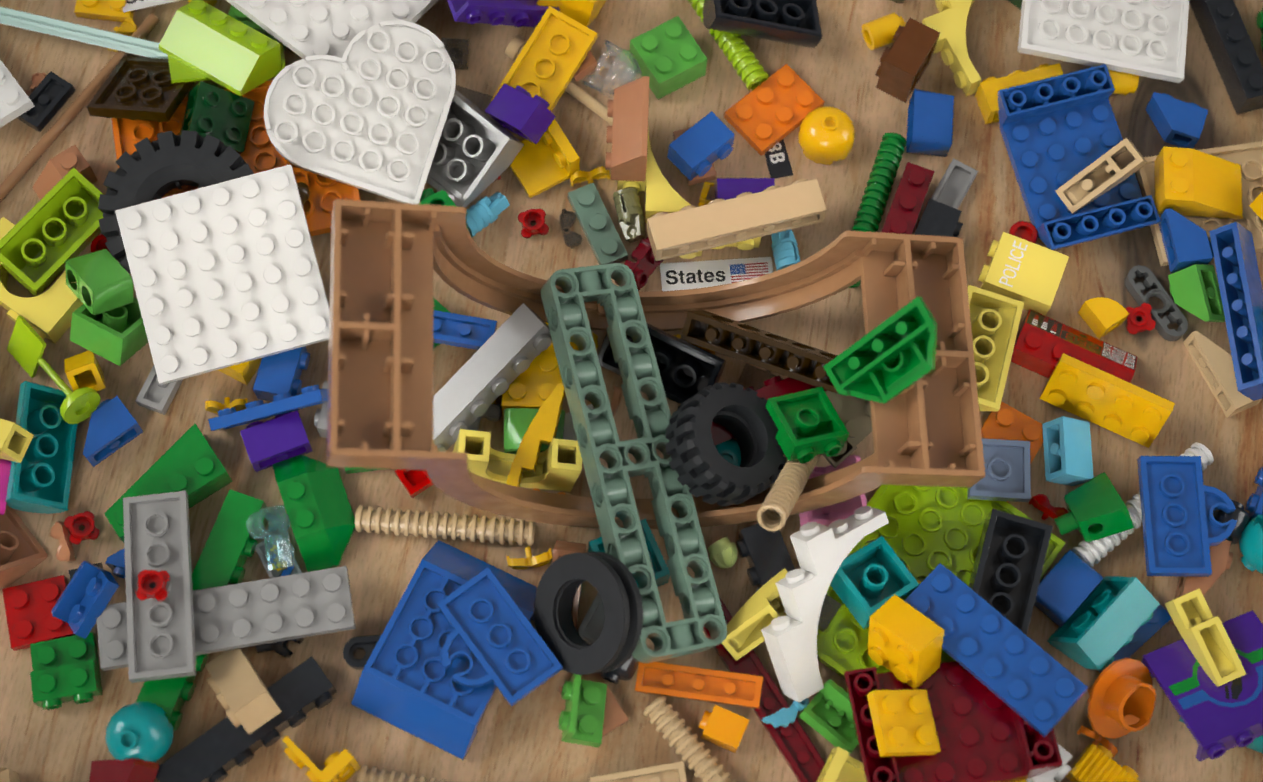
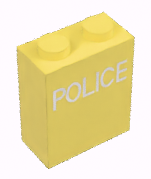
(1023, 272)

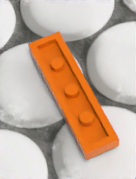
(699, 684)

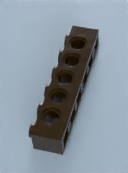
(758, 348)

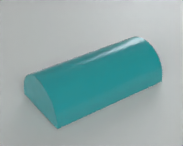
(45, 474)

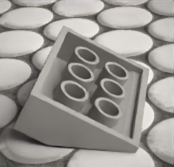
(470, 152)

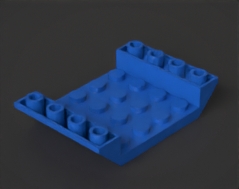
(1051, 136)
(406, 672)

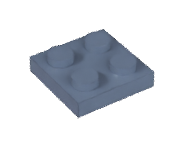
(1005, 472)

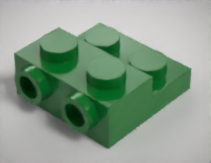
(807, 425)
(65, 671)

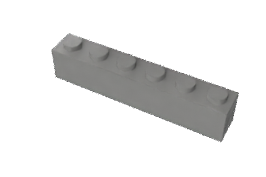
(488, 374)

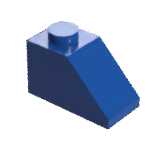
(1183, 241)
(109, 430)

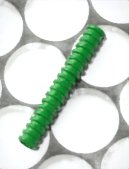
(879, 184)

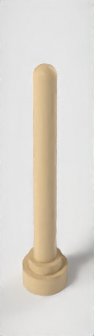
(514, 49)

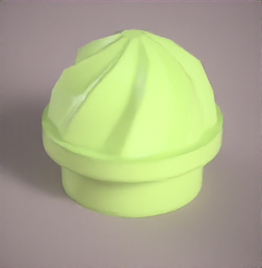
(723, 553)

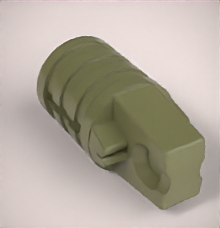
(629, 214)

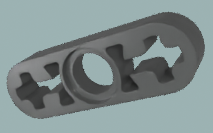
(1158, 290)

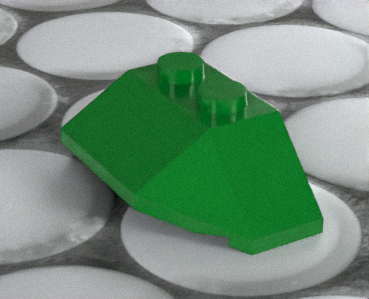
(888, 356)
(316, 510)

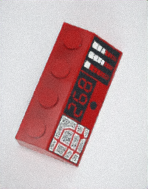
(1045, 340)

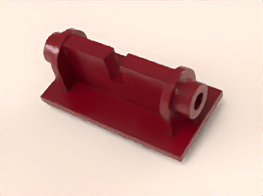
(645, 263)

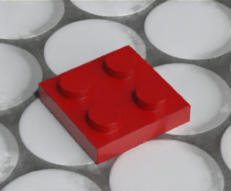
(30, 615)

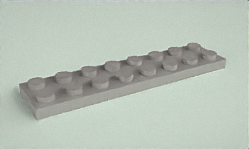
(248, 614)

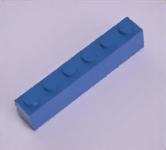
(1242, 304)

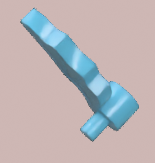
(786, 715)

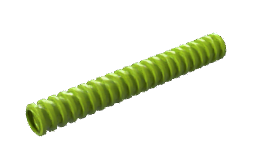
(737, 52)

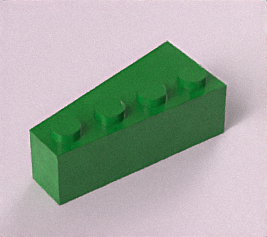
(185, 466)

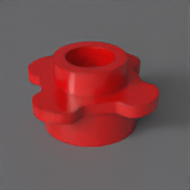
(533, 215)
(1146, 323)
(81, 519)
(146, 578)

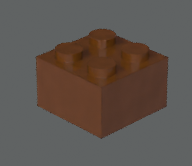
(906, 59)

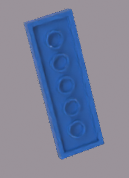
(997, 651)

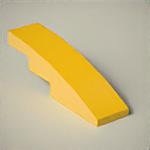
(540, 432)

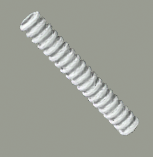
(1092, 551)

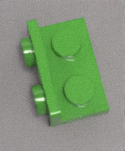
(583, 711)

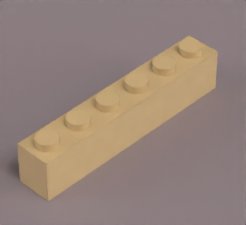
(736, 219)

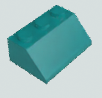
(1105, 622)

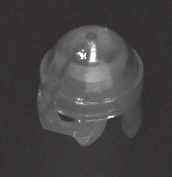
(613, 69)

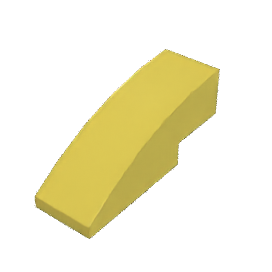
(745, 627)
(1205, 637)

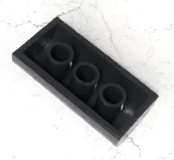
(774, 20)
(681, 365)

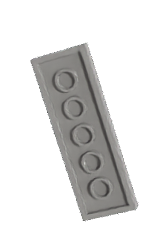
(159, 631)

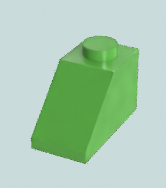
(1198, 292)

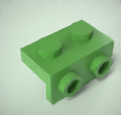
(832, 716)

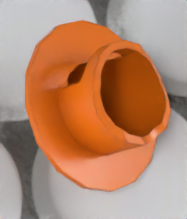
(1121, 699)

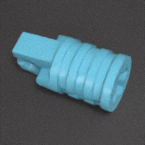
(485, 212)
(785, 249)

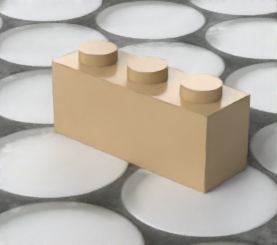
(241, 690)

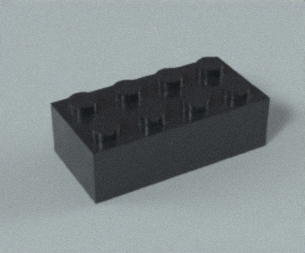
(1010, 565)

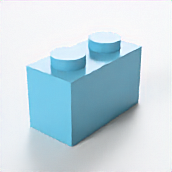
(1067, 451)

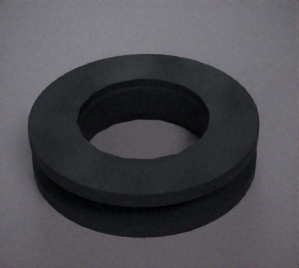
(621, 606)

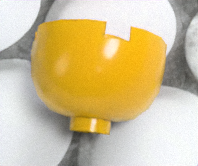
(826, 135)

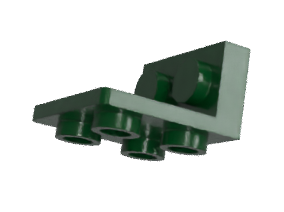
(218, 115)

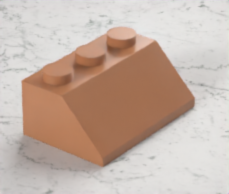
(628, 131)
(18, 548)

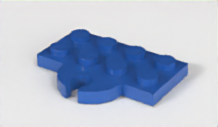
(1180, 516)
(495, 640)

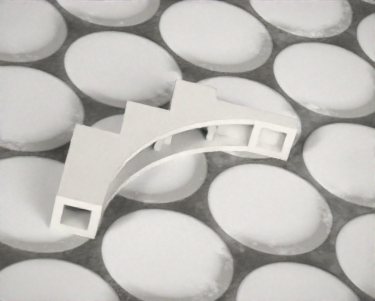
(793, 637)

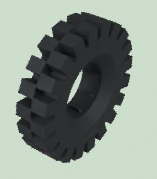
(160, 168)

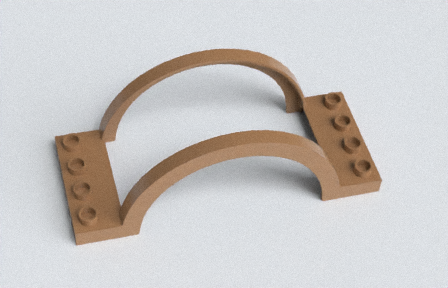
(386, 354)

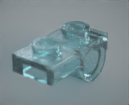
(276, 539)

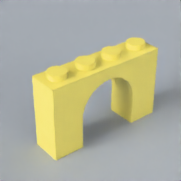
(47, 313)
(555, 470)

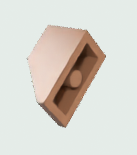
(59, 166)

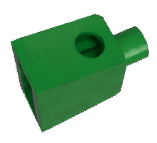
(1095, 510)

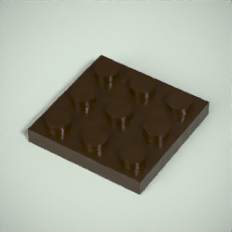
(139, 91)

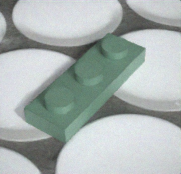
(597, 225)

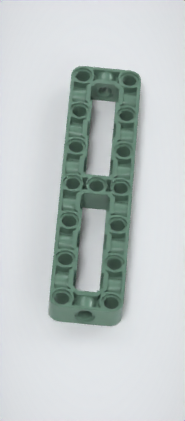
(599, 439)

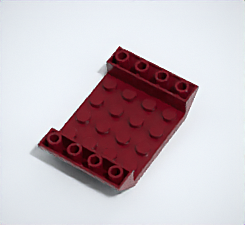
(975, 732)

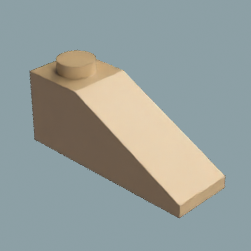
(1101, 175)
(1218, 372)

